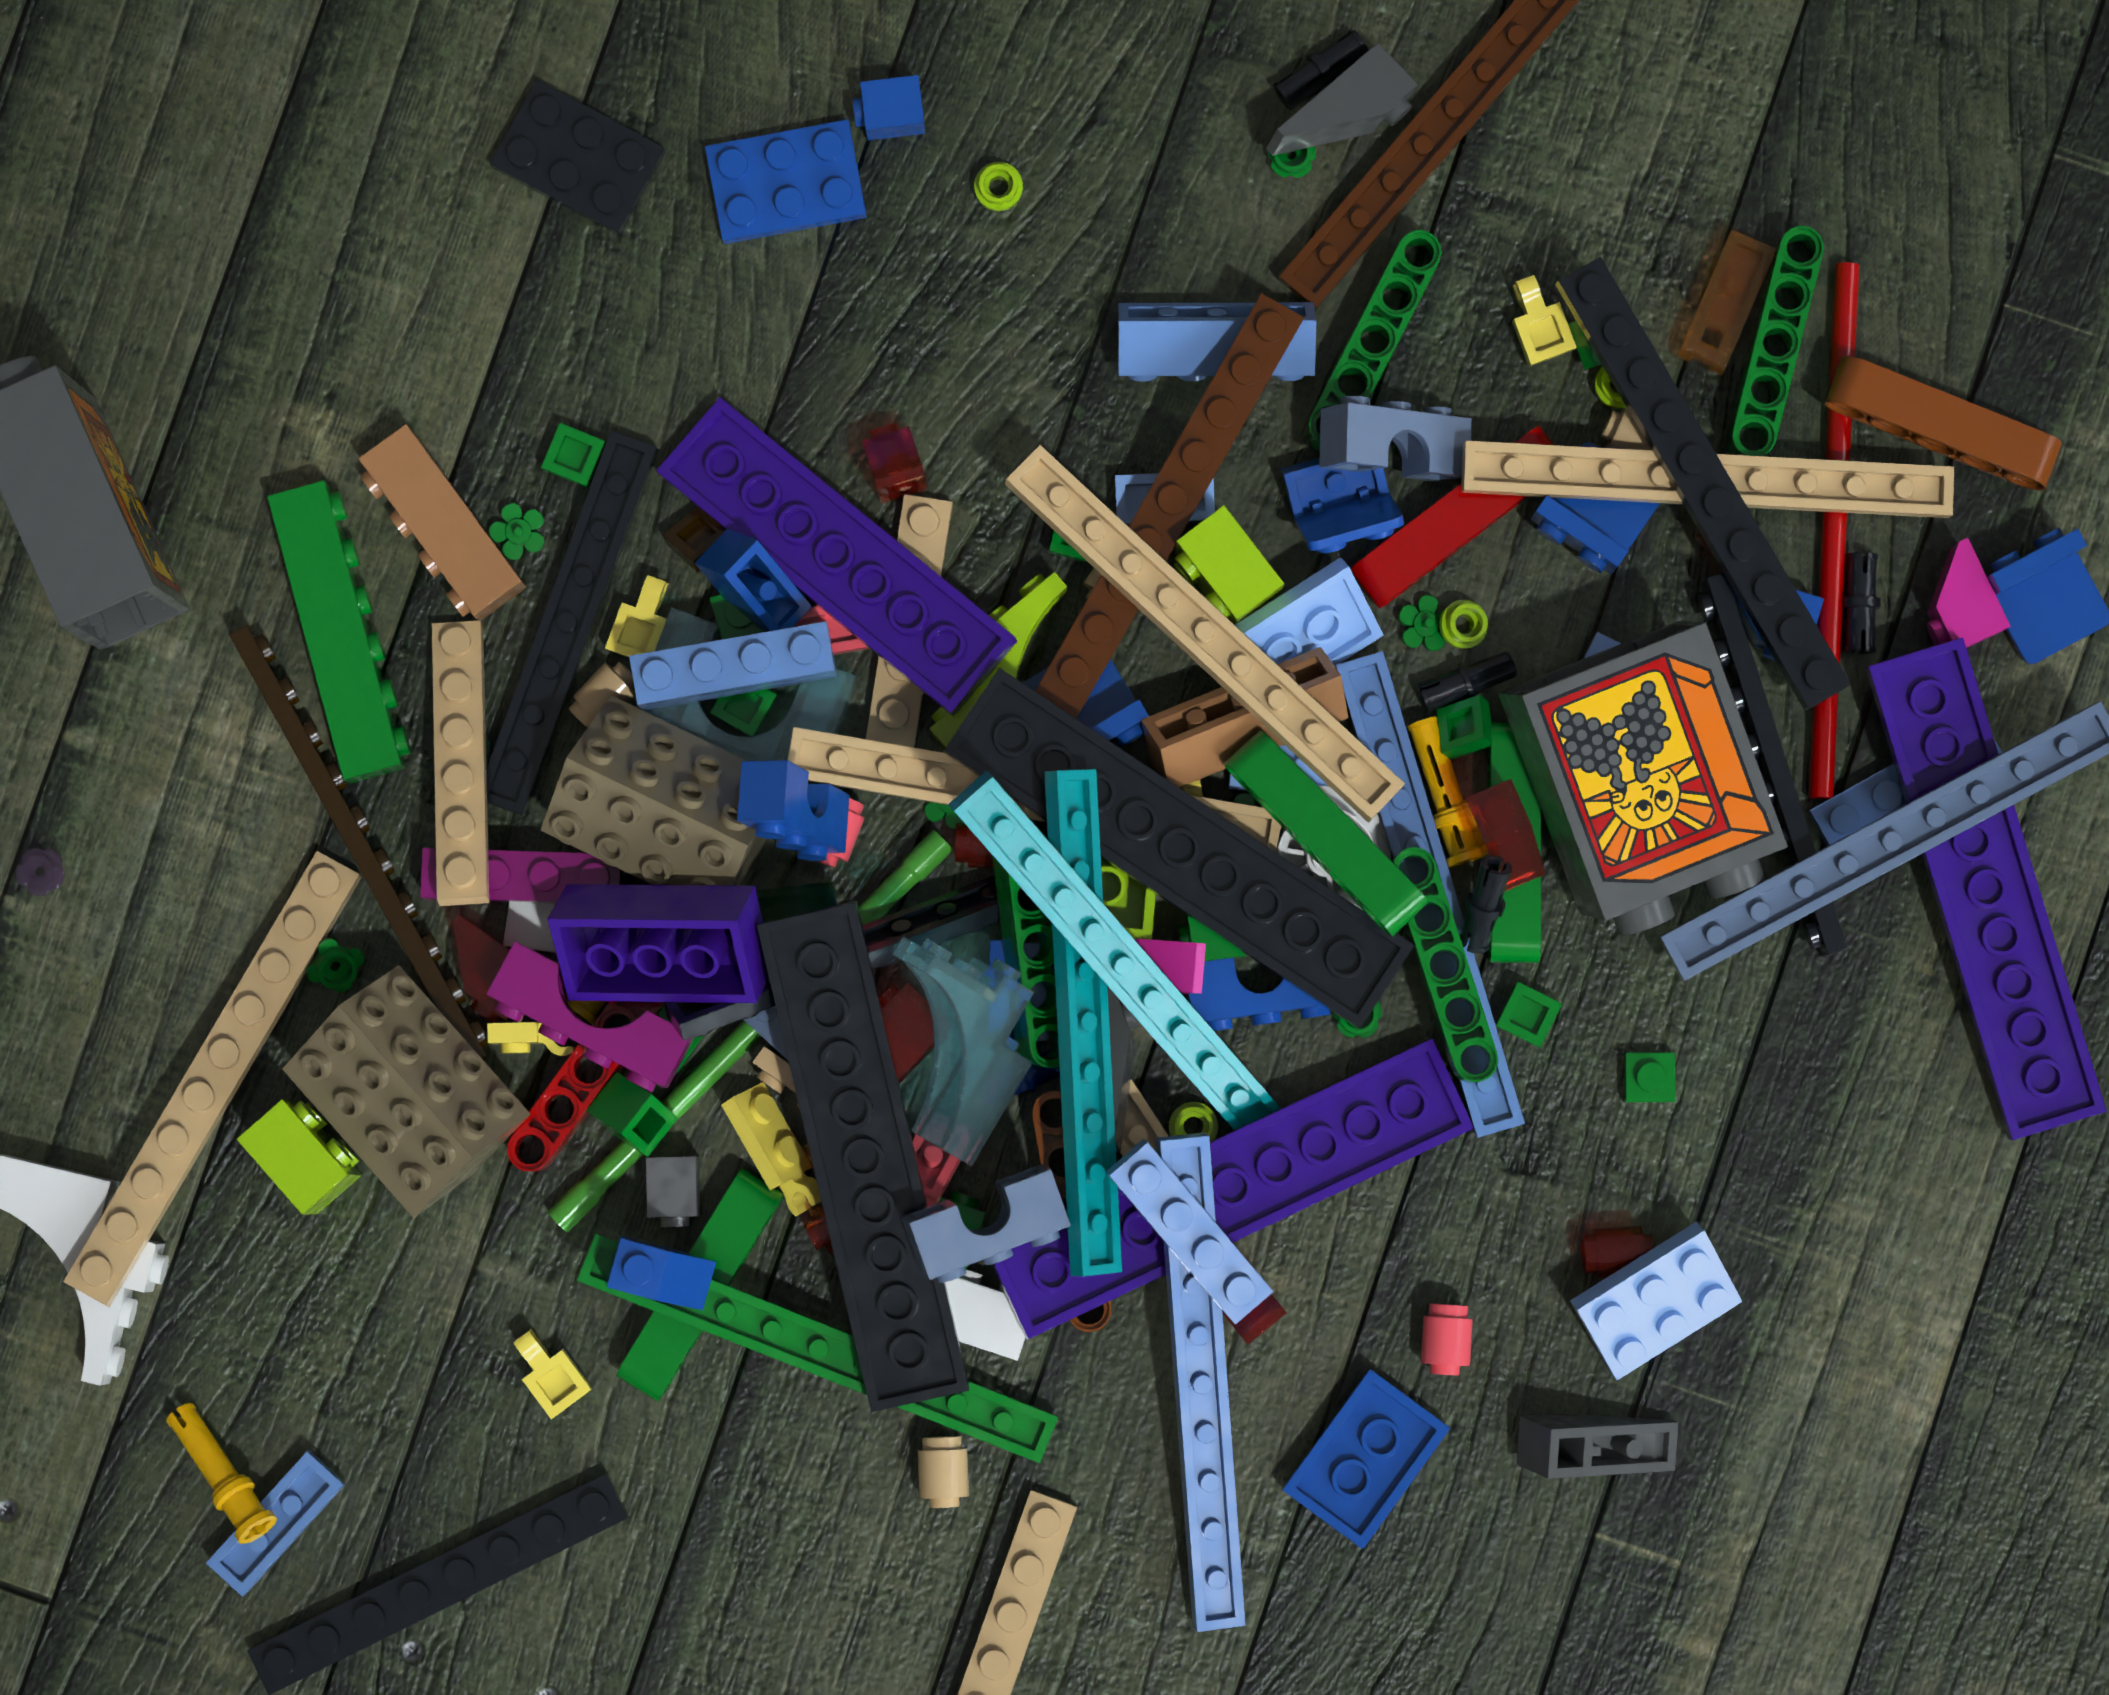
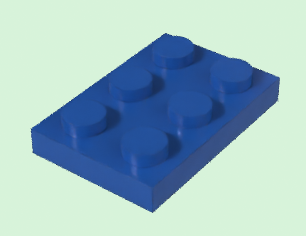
(785, 181)
(1365, 1458)

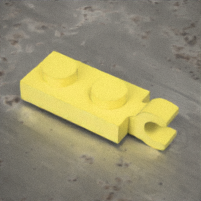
(773, 1146)

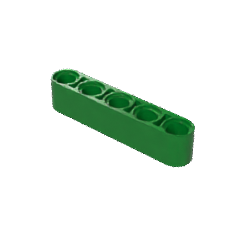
(1383, 320)
(1785, 324)
(1326, 833)
(1015, 927)
(1518, 932)
(1461, 984)
(728, 1241)

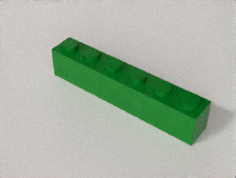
(338, 631)

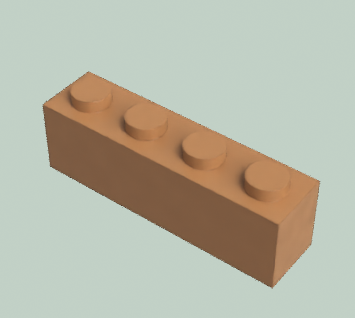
(441, 523)
(1207, 730)

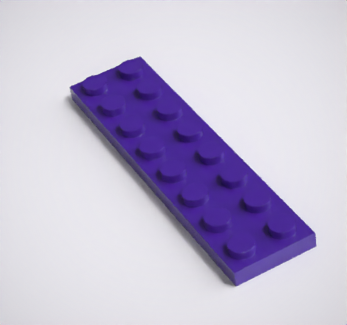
(838, 556)

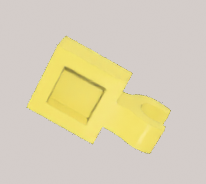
(1542, 329)
(638, 627)
(517, 1037)
(554, 1379)

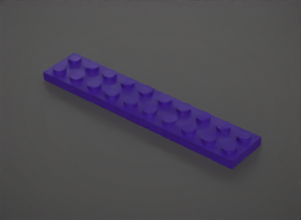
(1988, 899)
(1262, 1177)

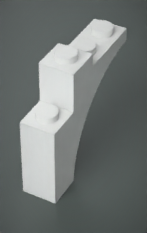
(64, 1211)

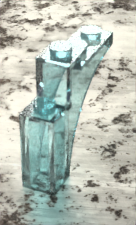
(973, 1054)

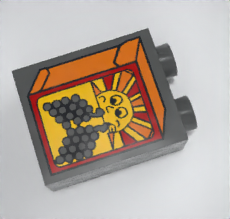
(80, 509)
(1645, 776)

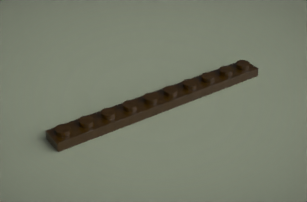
(351, 827)

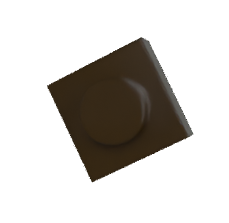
(693, 536)

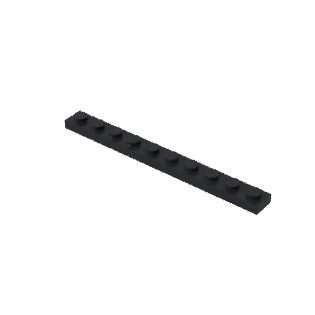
(1702, 484)

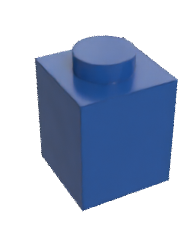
(890, 108)

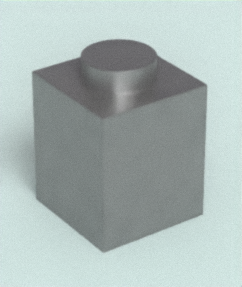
(673, 1189)

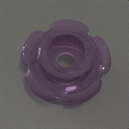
(50, 880)

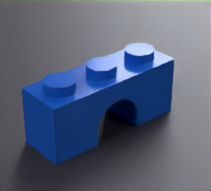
(792, 812)
(1226, 999)

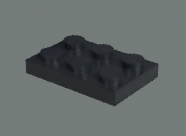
(578, 157)

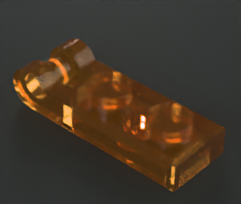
(1727, 300)

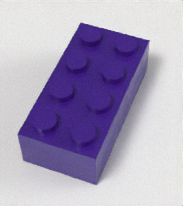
(659, 943)

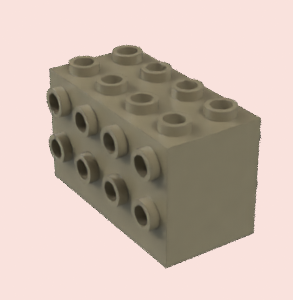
(653, 801)
(405, 1091)

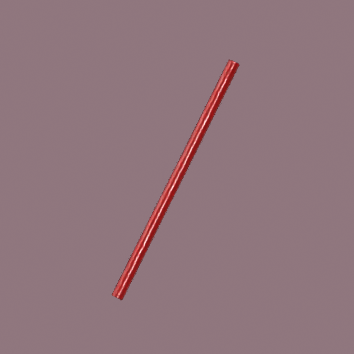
(1834, 535)

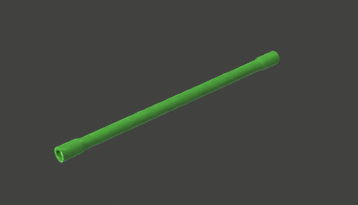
(587, 1192)

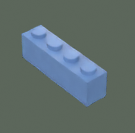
(1195, 338)
(733, 666)

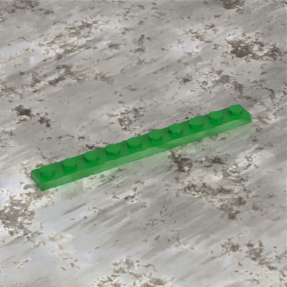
(834, 1356)

